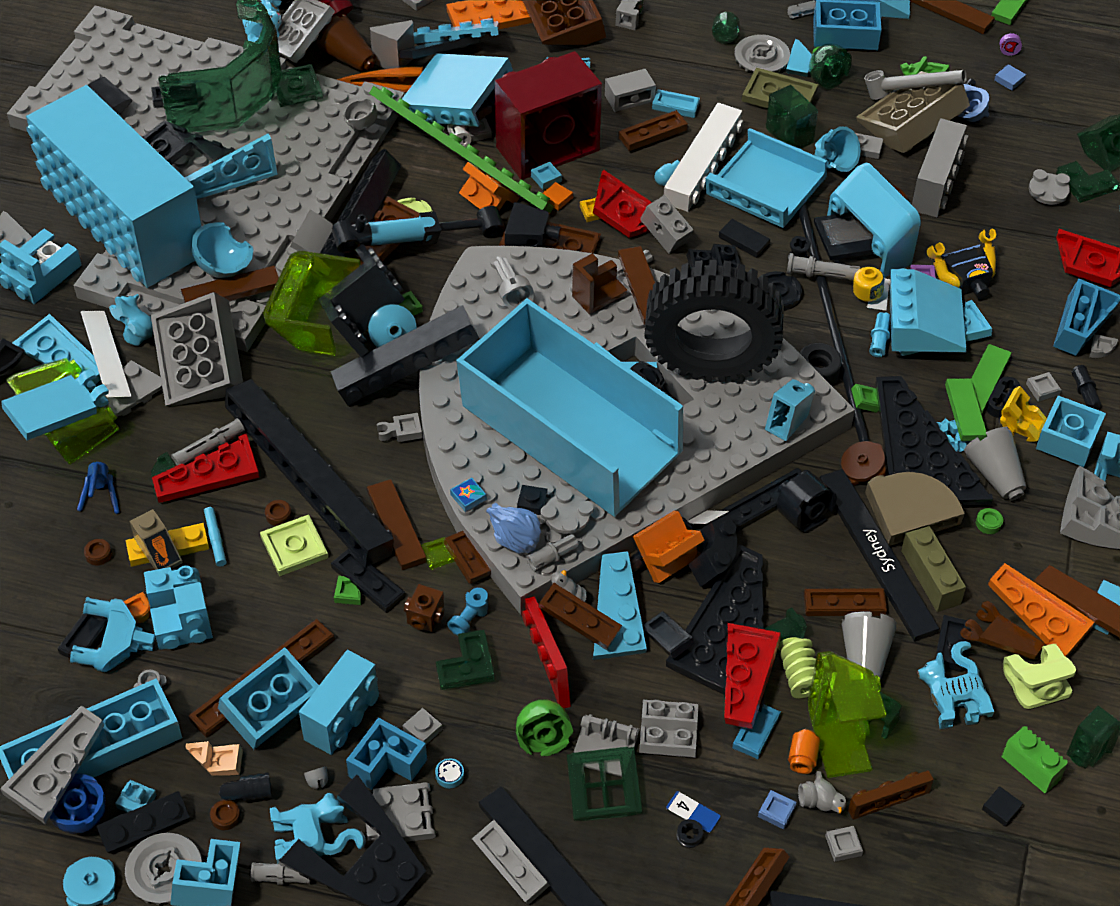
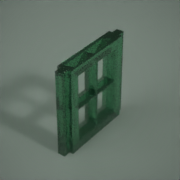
(629, 781)

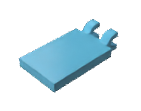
(55, 404)

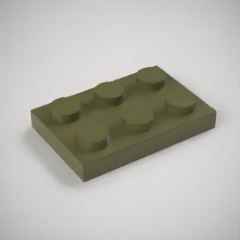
(766, 82)

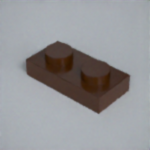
(467, 557)

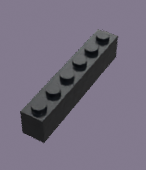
(404, 355)

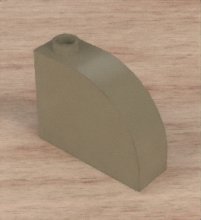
(910, 503)

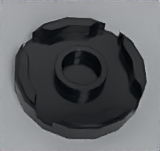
(788, 287)

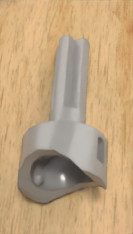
(514, 287)

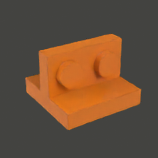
(485, 190)
(667, 546)

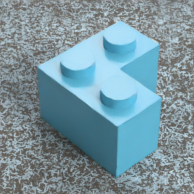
(183, 621)
(207, 882)

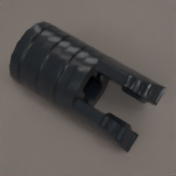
(247, 788)

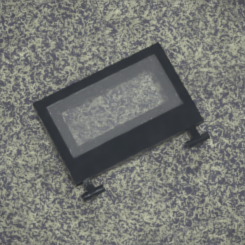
(843, 236)

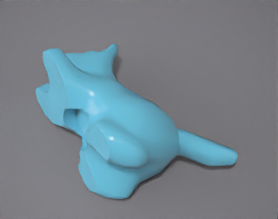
(137, 323)

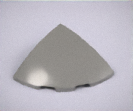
(1091, 511)

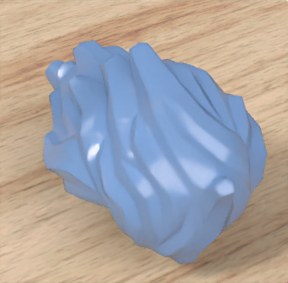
(515, 528)

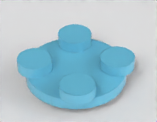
(90, 882)

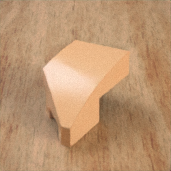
(219, 759)

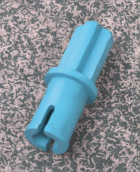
(880, 335)

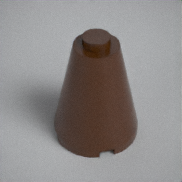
(346, 44)

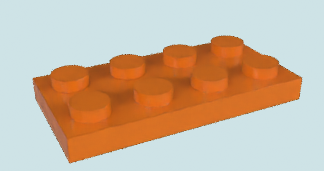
(506, 12)

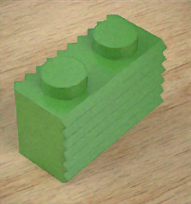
(1034, 759)

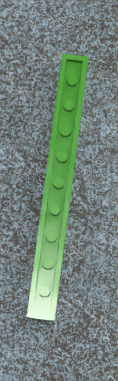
(469, 152)

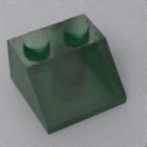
(1102, 142)

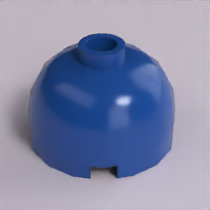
(80, 805)

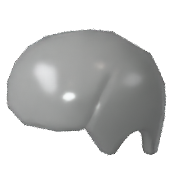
(360, 114)

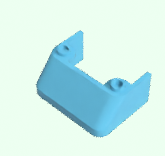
(882, 212)

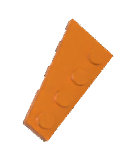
(1041, 611)

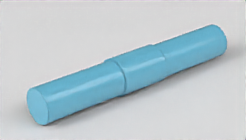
(215, 536)

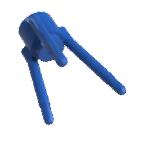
(96, 479)

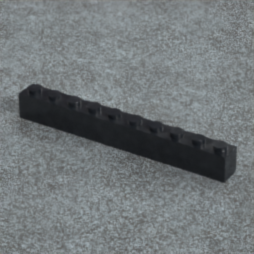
(309, 473)

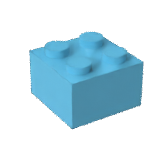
(1070, 431)

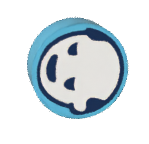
(449, 773)

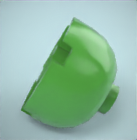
(543, 727)

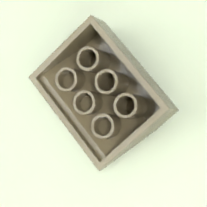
(913, 113)

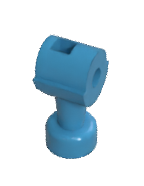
(475, 605)

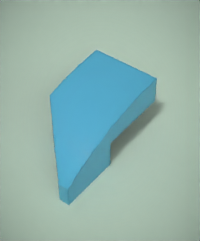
(799, 60)

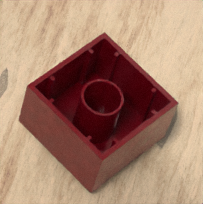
(548, 113)

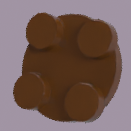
(863, 462)

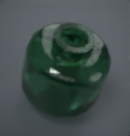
(726, 27)

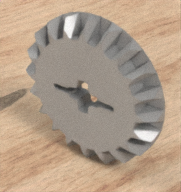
(774, 49)
(156, 852)

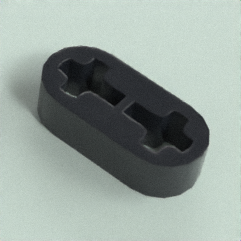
(999, 395)

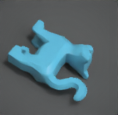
(306, 822)

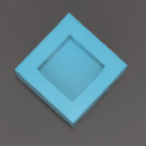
(546, 175)

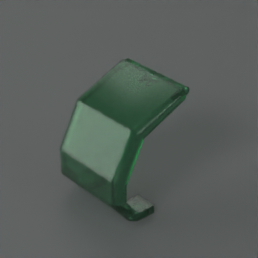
(231, 93)

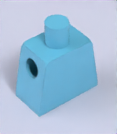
(793, 399)

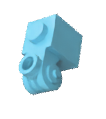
(162, 581)

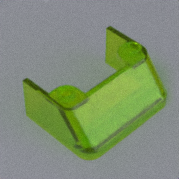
(294, 295)
(839, 705)

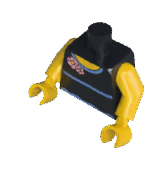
(967, 268)

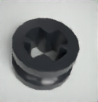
(682, 837)

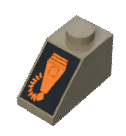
(155, 541)

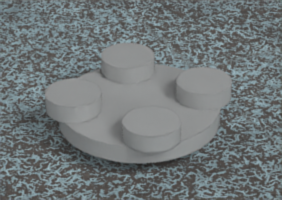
(1049, 187)
(567, 512)

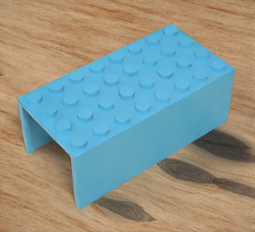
(115, 184)
(571, 406)

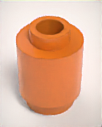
(804, 751)

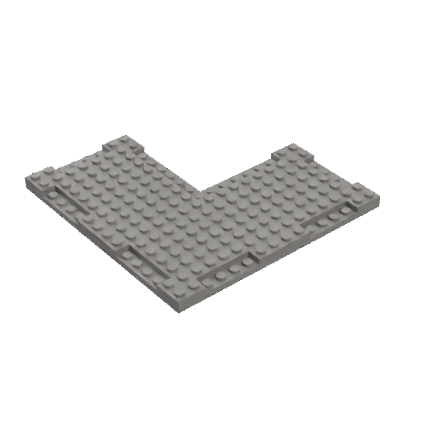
(311, 142)

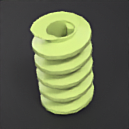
(799, 664)

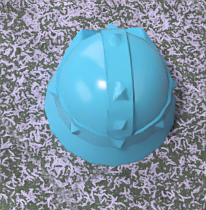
(839, 148)

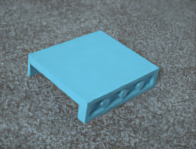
(455, 87)
(768, 178)

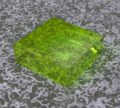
(436, 553)

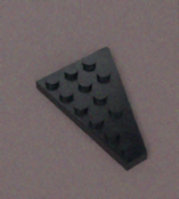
(918, 445)
(734, 600)

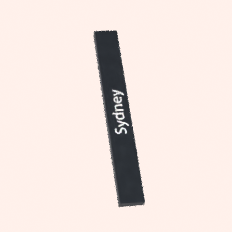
(880, 557)

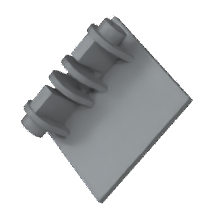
(604, 734)

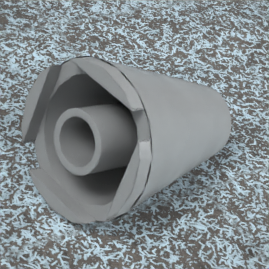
(998, 462)
(868, 639)

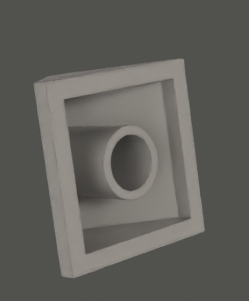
(389, 39)

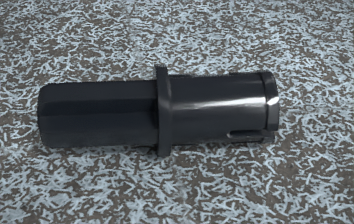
(1086, 386)

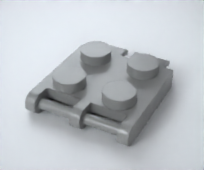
(405, 811)

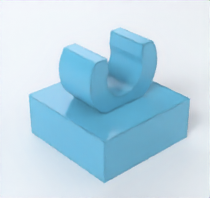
(134, 796)

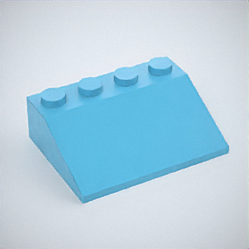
(925, 313)

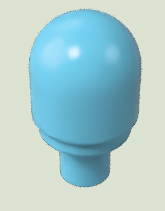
(664, 173)

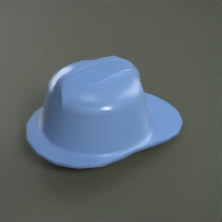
(978, 102)

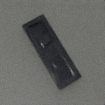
(368, 581)

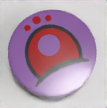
(1010, 44)

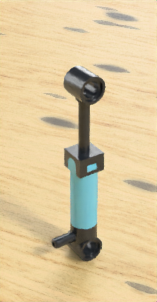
(423, 229)

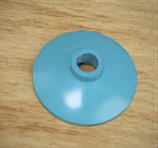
(385, 318)

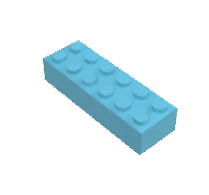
(133, 727)

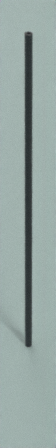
(833, 326)

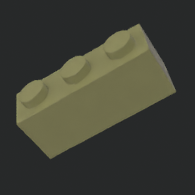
(933, 568)

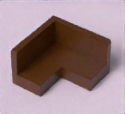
(594, 284)

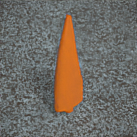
(394, 78)

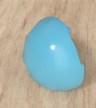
(219, 252)

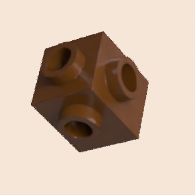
(425, 608)

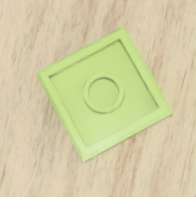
(294, 545)

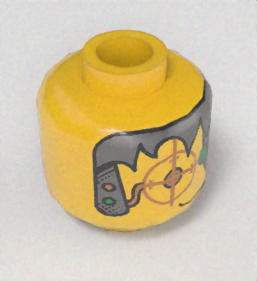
(868, 284)

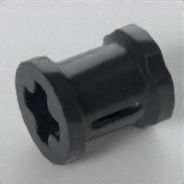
(800, 246)

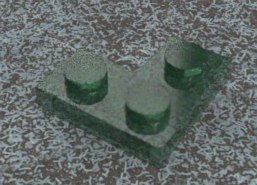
(1087, 186)
(472, 667)

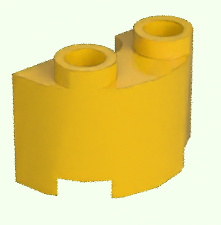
(1021, 416)

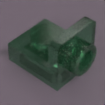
(791, 626)

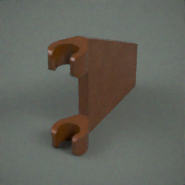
(1002, 633)

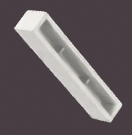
(703, 156)

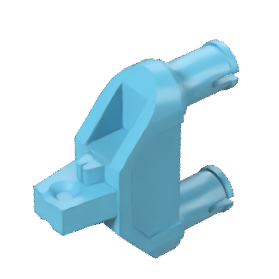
(119, 639)

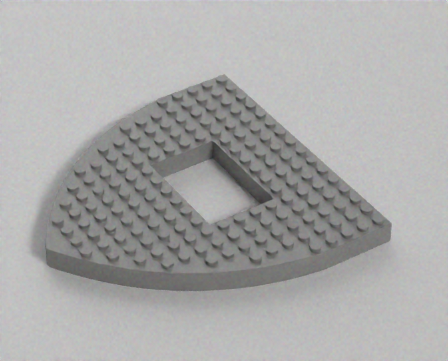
(721, 420)

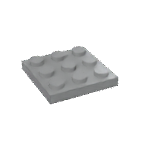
(302, 27)

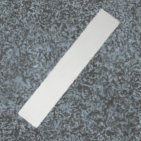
(105, 353)

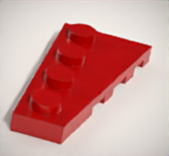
(218, 469)
(547, 651)
(747, 671)

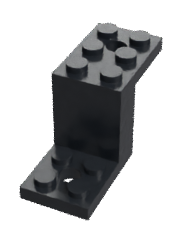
(359, 296)

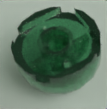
(829, 65)

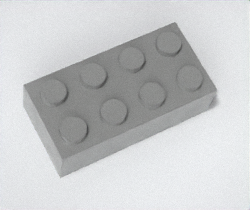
(940, 167)

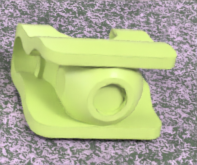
(1041, 682)

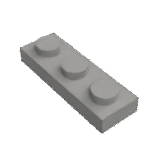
(511, 862)

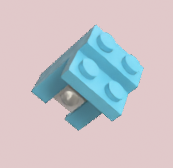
(36, 266)

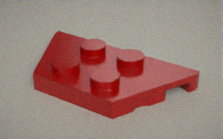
(620, 206)
(1089, 258)

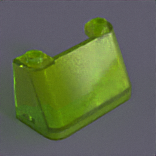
(75, 438)

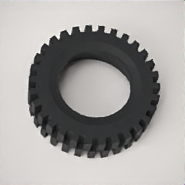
(714, 289)

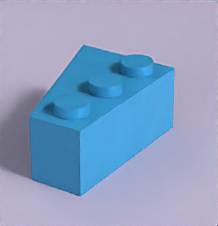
(1083, 315)

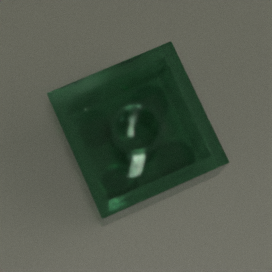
(791, 117)

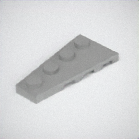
(142, 386)
(51, 768)

